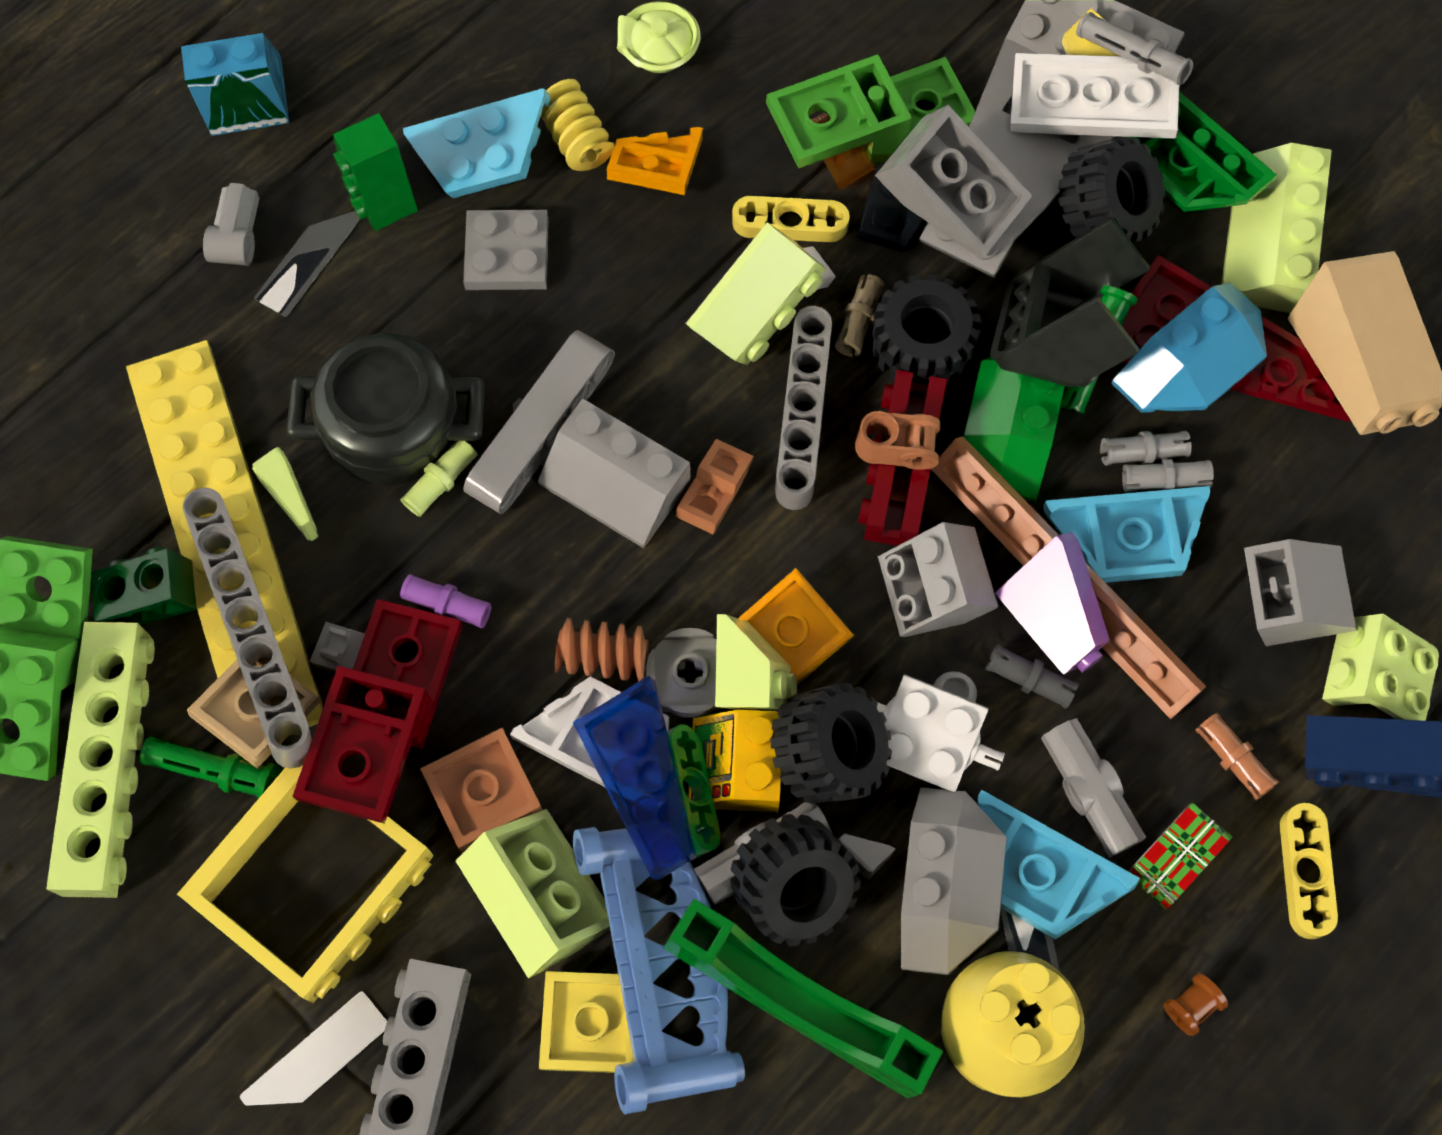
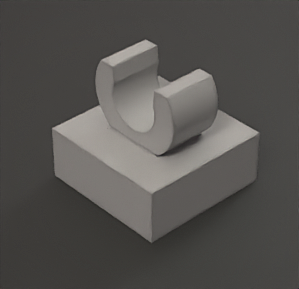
(336, 648)

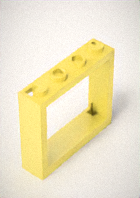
(351, 940)

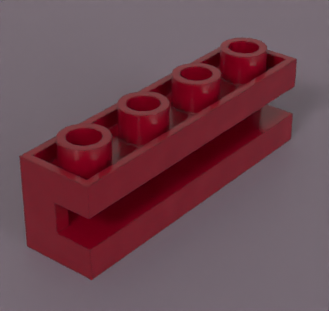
(899, 491)

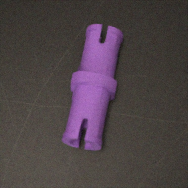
(445, 600)

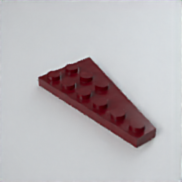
(1283, 377)

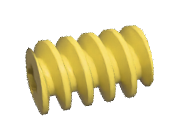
(576, 127)

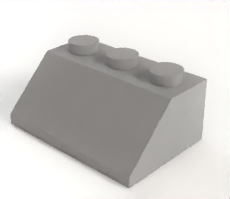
(614, 473)

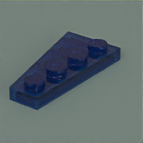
(639, 772)

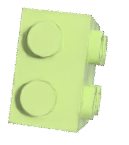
(1382, 667)

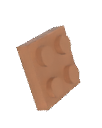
(480, 788)

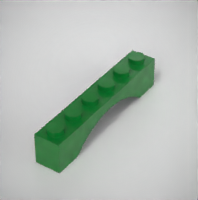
(850, 1032)

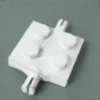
(935, 733)

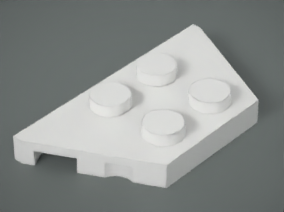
(555, 734)

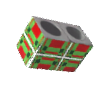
(1179, 855)

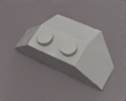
(950, 882)

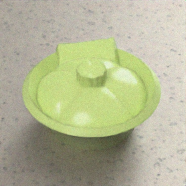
(658, 36)

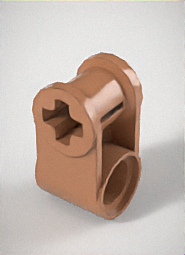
(907, 443)

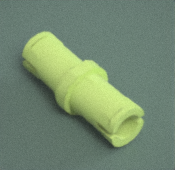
(438, 477)

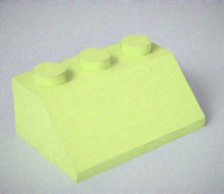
(757, 295)
(534, 891)

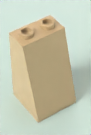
(1370, 343)

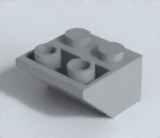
(937, 580)
(1299, 591)

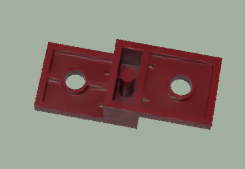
(378, 711)

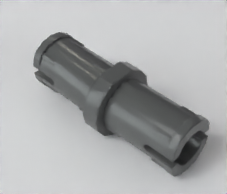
(1032, 676)

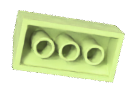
(1279, 233)

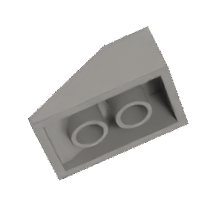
(954, 181)

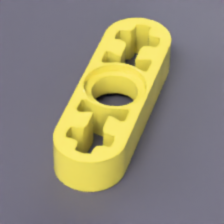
(802, 232)
(1322, 904)

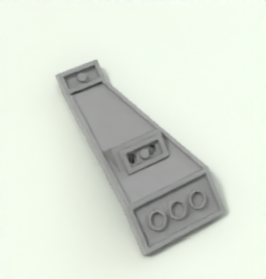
(1036, 157)

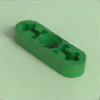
(692, 769)

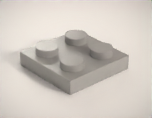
(506, 249)

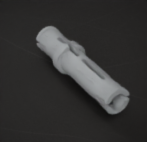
(1147, 54)

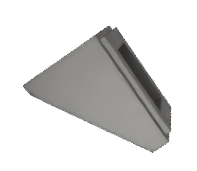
(867, 853)

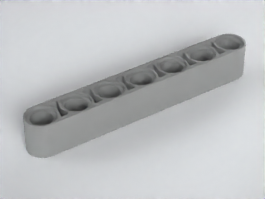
(251, 642)

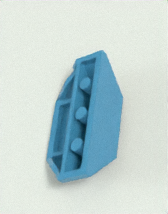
(1196, 354)

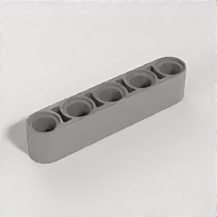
(536, 421)
(798, 424)

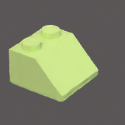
(749, 669)

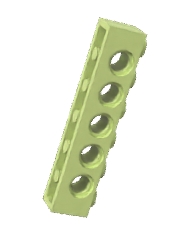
(88, 737)

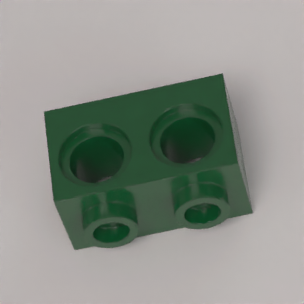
(144, 588)

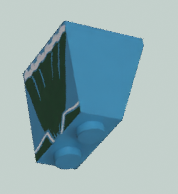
(236, 83)

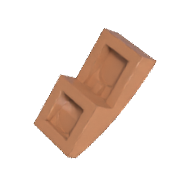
(714, 486)

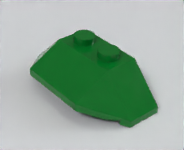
(1206, 164)
(1014, 424)

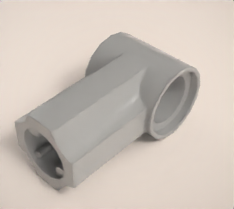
(232, 234)

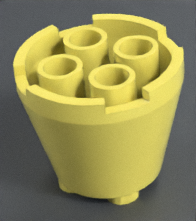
(989, 1042)

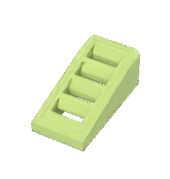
(280, 481)

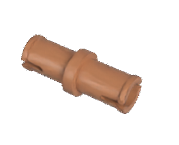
(1237, 756)

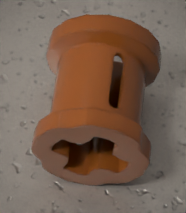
(1196, 1004)

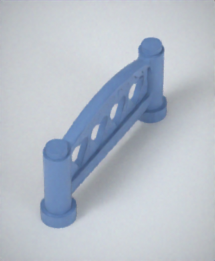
(662, 1064)

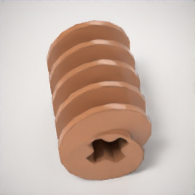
(602, 650)

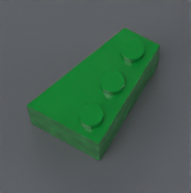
(374, 172)

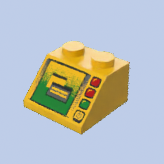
(740, 759)

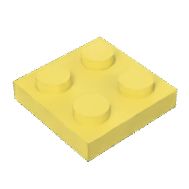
(584, 1023)

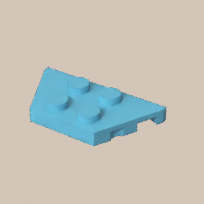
(481, 144)
(1133, 532)
(1049, 876)

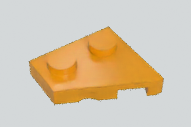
(656, 160)

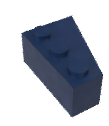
(1375, 754)

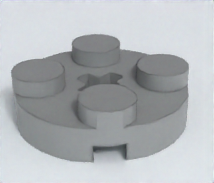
(671, 656)

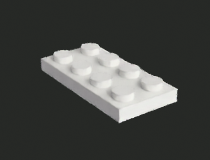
(1091, 97)

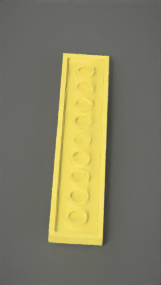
(197, 448)

